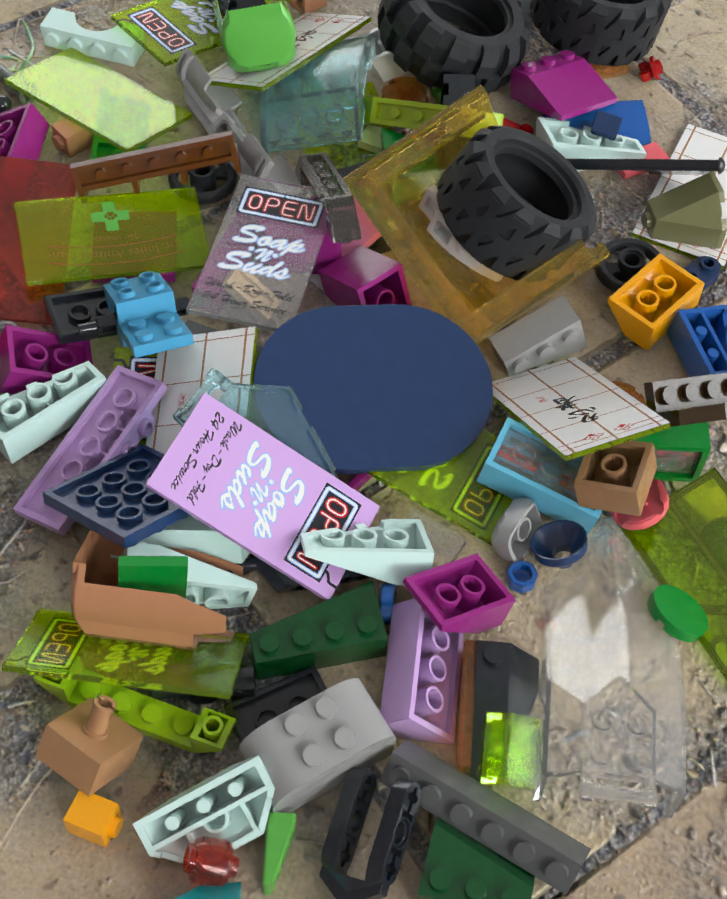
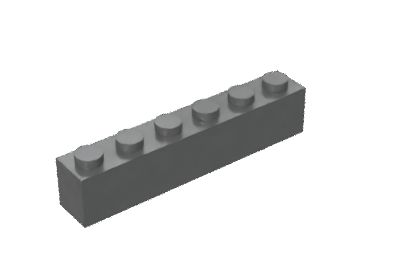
(489, 817)

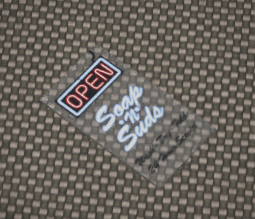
(261, 255)

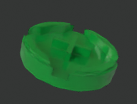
(678, 612)

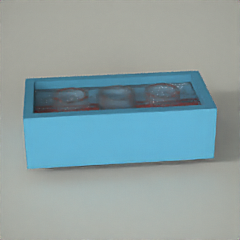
(530, 469)

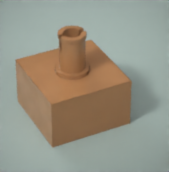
(617, 478)
(89, 744)

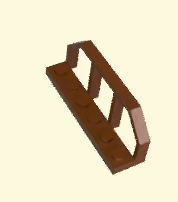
(155, 162)

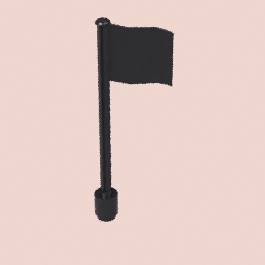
(654, 166)

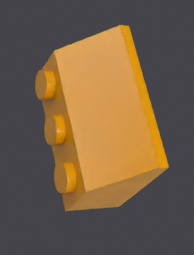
(652, 298)

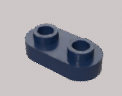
(705, 269)

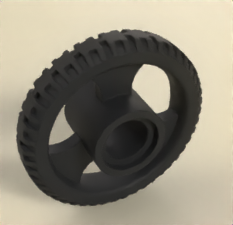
(205, 182)
(630, 261)

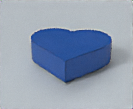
(387, 600)

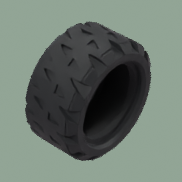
(601, 29)
(514, 201)

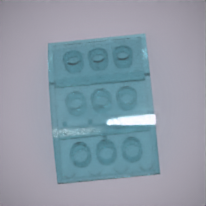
(320, 100)

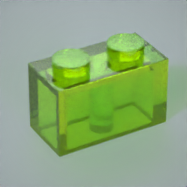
(511, 751)

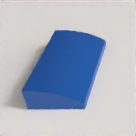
(633, 124)

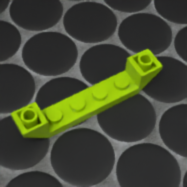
(404, 113)
(150, 716)

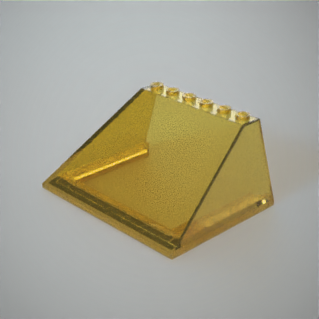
(390, 195)

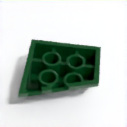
(469, 870)

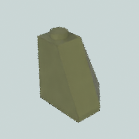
(688, 213)

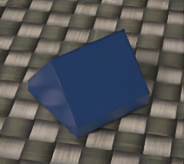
(606, 125)

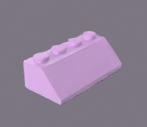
(421, 676)

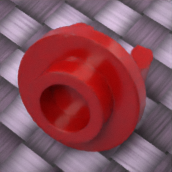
(650, 69)

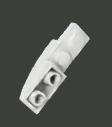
(444, 237)

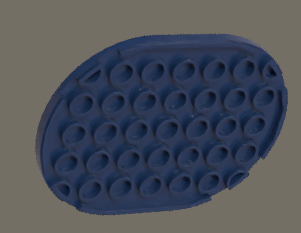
(382, 384)

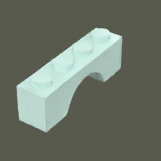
(115, 45)

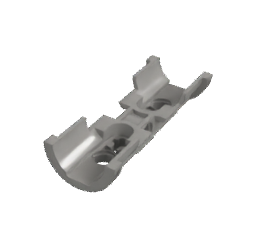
(215, 111)

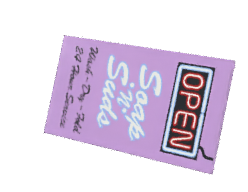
(257, 492)

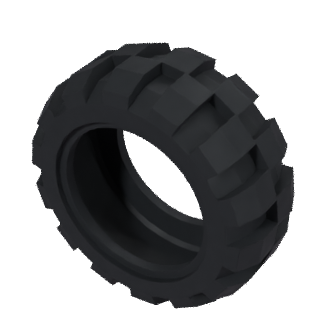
(431, 47)

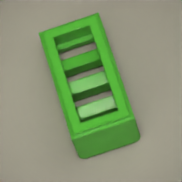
(279, 834)

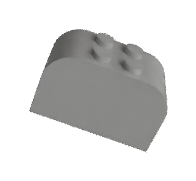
(319, 743)

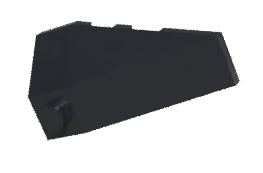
(503, 684)

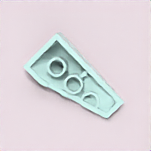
(381, 552)
(205, 582)

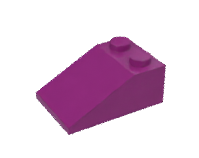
(35, 356)
(461, 595)

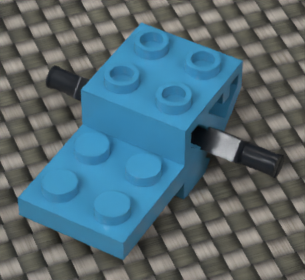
(143, 315)

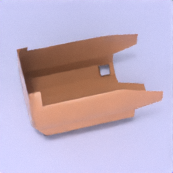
(136, 614)

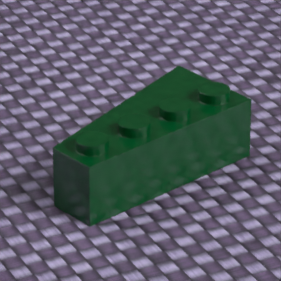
(324, 635)

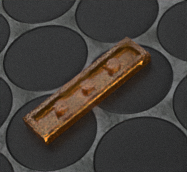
(466, 707)

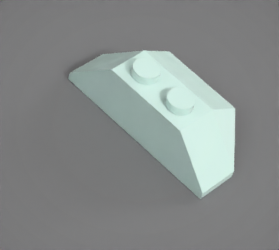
(224, 806)

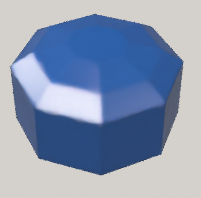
(521, 576)

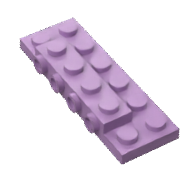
(106, 429)

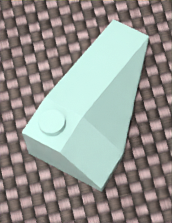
(581, 144)

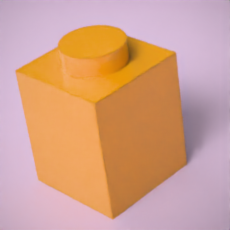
(94, 818)

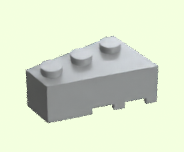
(539, 337)

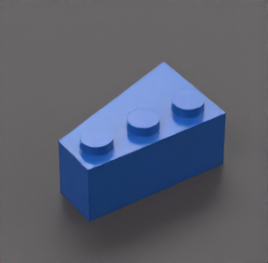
(701, 339)

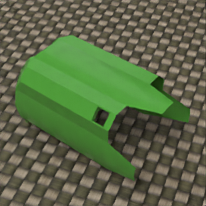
(257, 36)

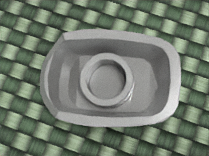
(515, 528)

